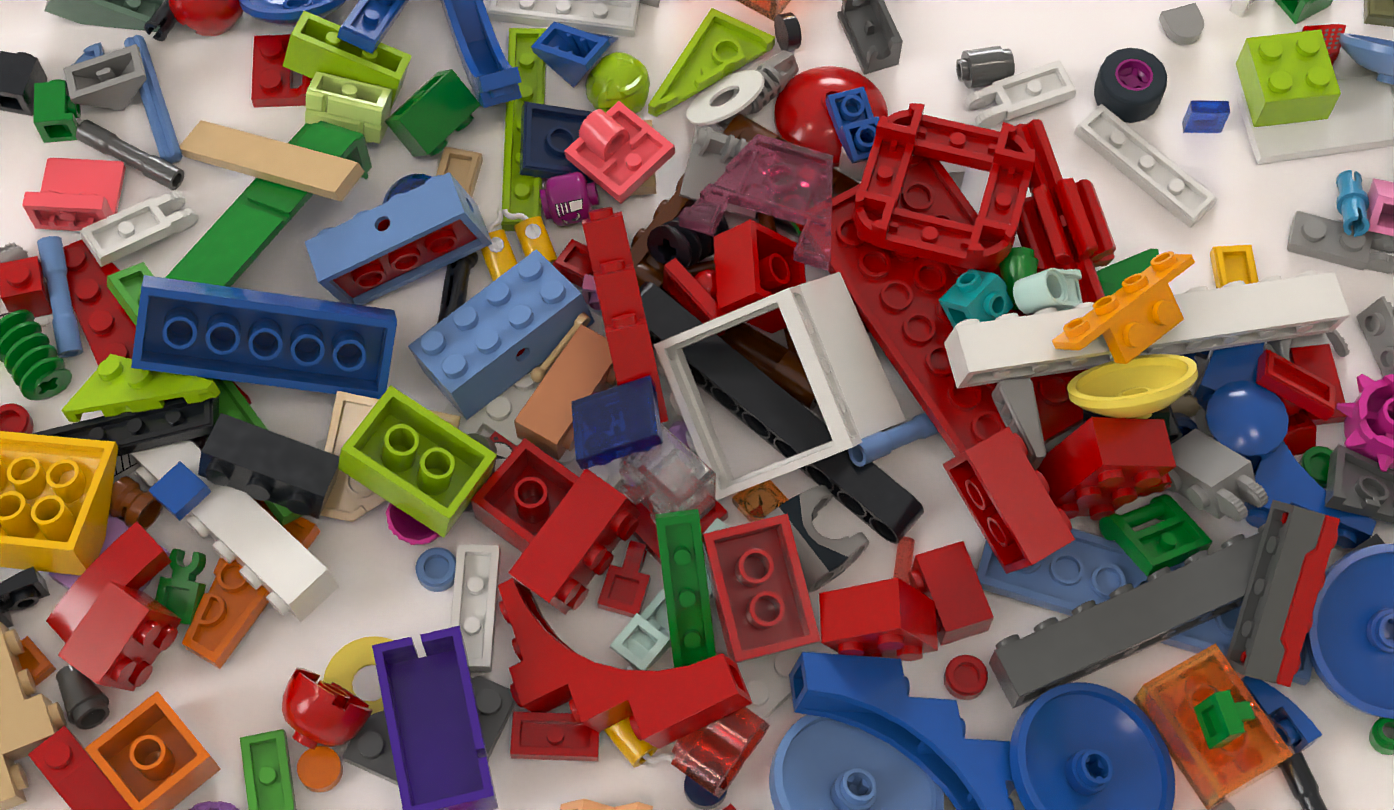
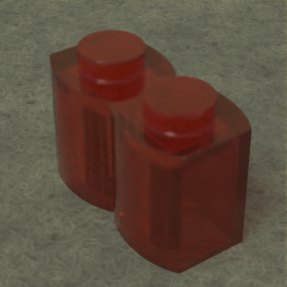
(719, 749)

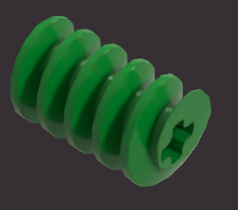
(31, 358)

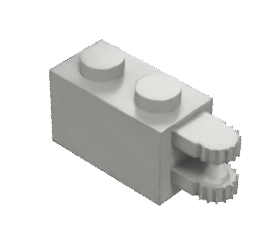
(1214, 477)

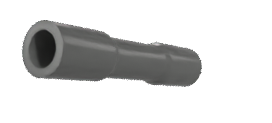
(149, 165)

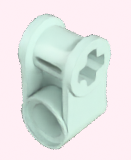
(1048, 289)

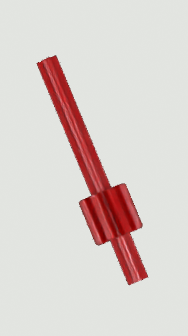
(1066, 226)

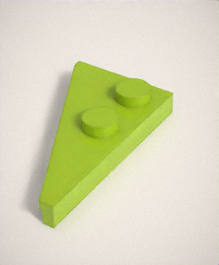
(712, 53)
(122, 389)

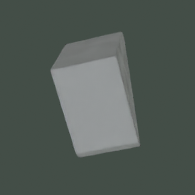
(107, 79)

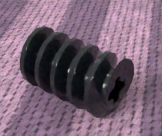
(684, 244)

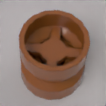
(133, 504)

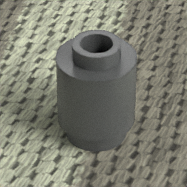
(984, 66)

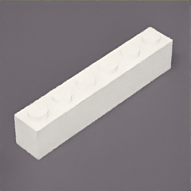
(247, 535)

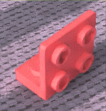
(75, 193)

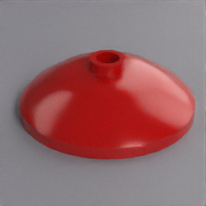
(802, 110)

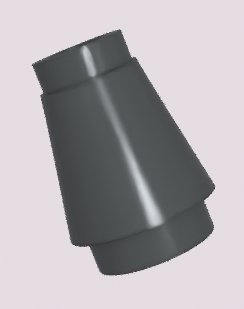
(82, 698)

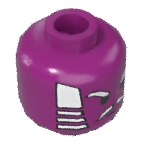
(568, 199)

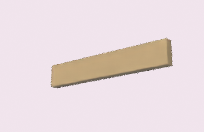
(272, 160)

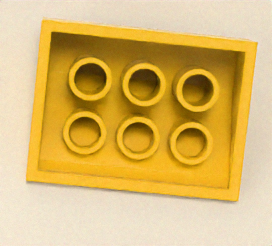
(54, 501)

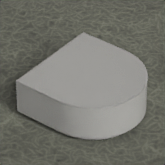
(1183, 24)

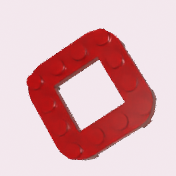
(962, 144)

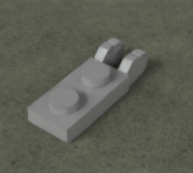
(1327, 241)

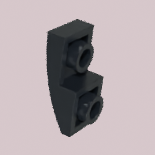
(21, 592)

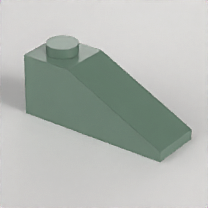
(106, 13)

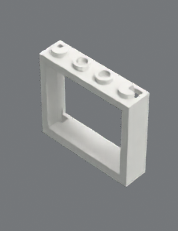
(816, 364)

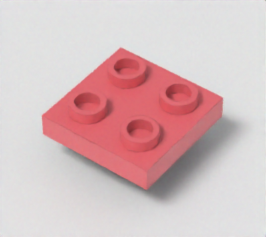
(618, 150)

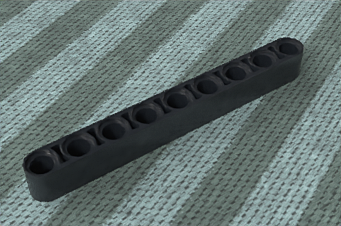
(782, 420)

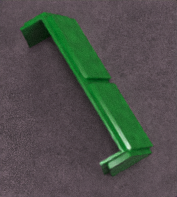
(262, 212)

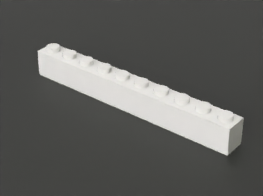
(1212, 320)

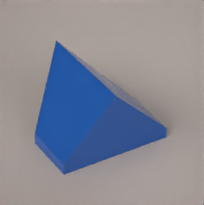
(571, 50)

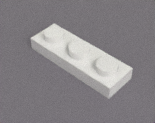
(476, 601)

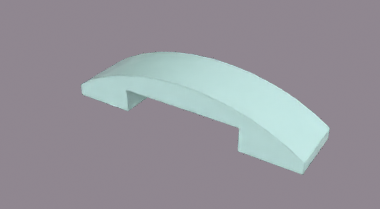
(648, 634)

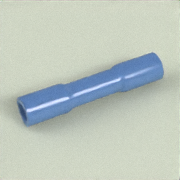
(64, 321)
(882, 443)

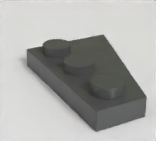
(1359, 485)

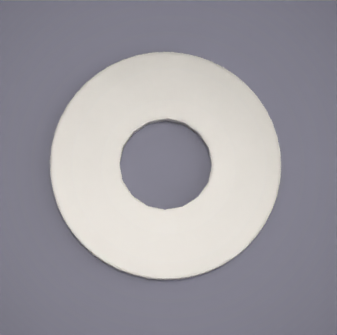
(749, 84)

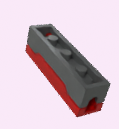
(1282, 593)

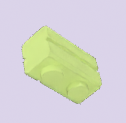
(349, 105)

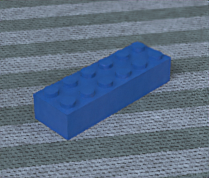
(263, 338)

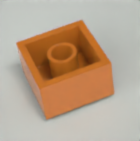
(152, 757)

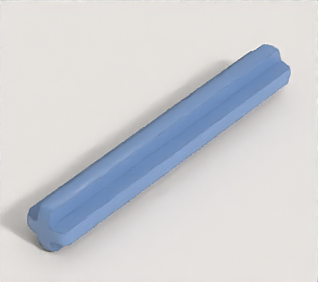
(156, 107)

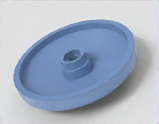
(845, 768)

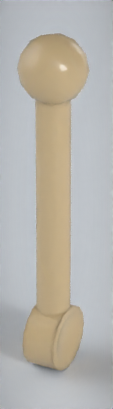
(538, 373)

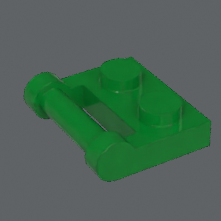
(1159, 544)

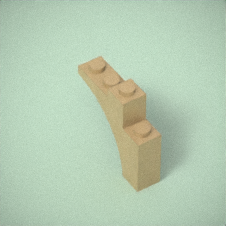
(23, 719)

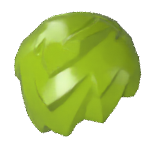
(618, 79)

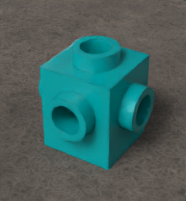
(976, 297)

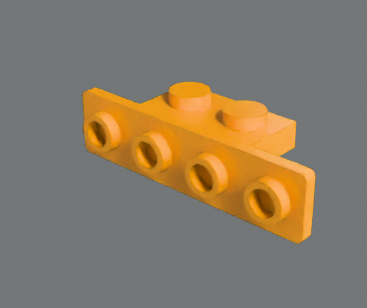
(1133, 314)

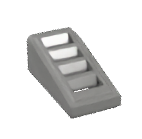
(1019, 411)

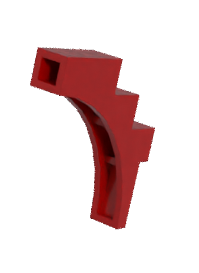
(621, 300)
(658, 703)

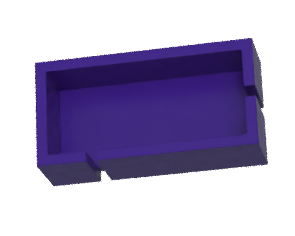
(434, 723)

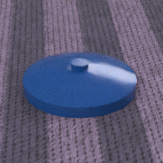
(1355, 630)
(1089, 752)

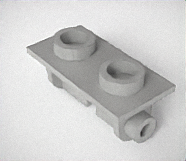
(1378, 329)

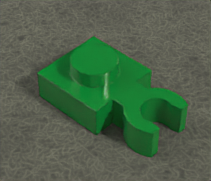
(181, 591)

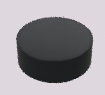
(787, 31)

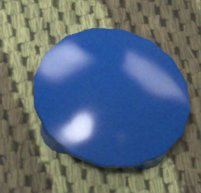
(1247, 418)

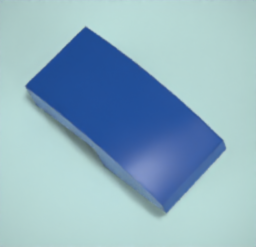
(853, 122)
(1288, 718)

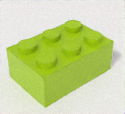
(416, 461)

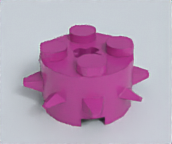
(1371, 420)

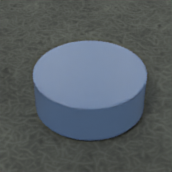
(436, 569)

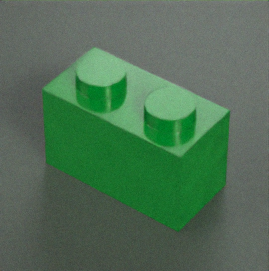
(433, 114)

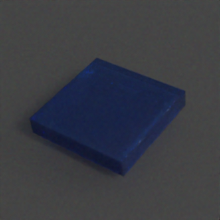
(616, 423)

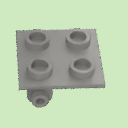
(707, 163)

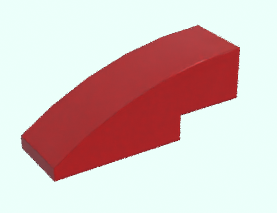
(128, 561)

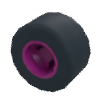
(1131, 84)

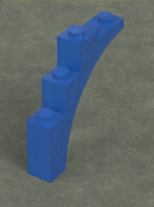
(1278, 471)
(928, 731)

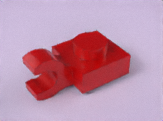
(625, 585)

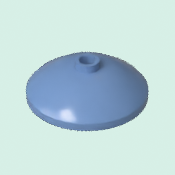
(1371, 54)

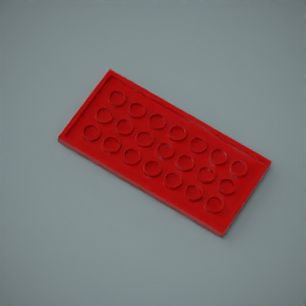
(902, 311)

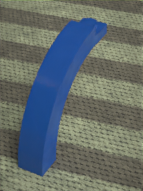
(482, 58)

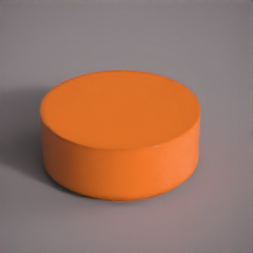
(320, 769)

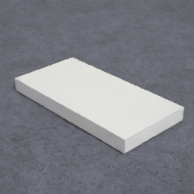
(1358, 122)
(852, 355)

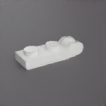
(1022, 94)
(137, 227)

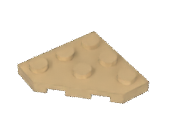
(348, 497)

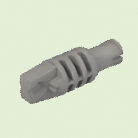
(776, 74)

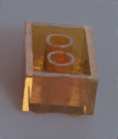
(1218, 771)

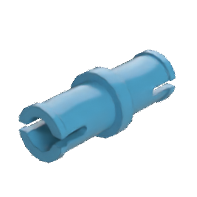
(1352, 203)

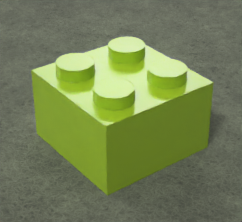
(1287, 78)

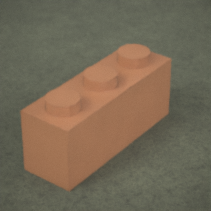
(578, 372)

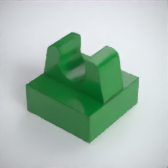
(1222, 718)

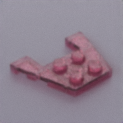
(779, 182)

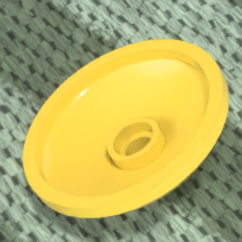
(1133, 388)

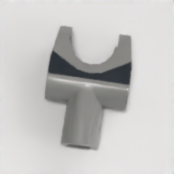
(819, 556)

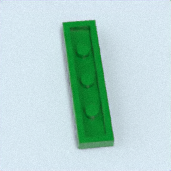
(685, 586)

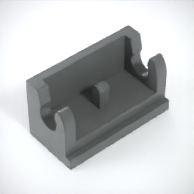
(871, 34)

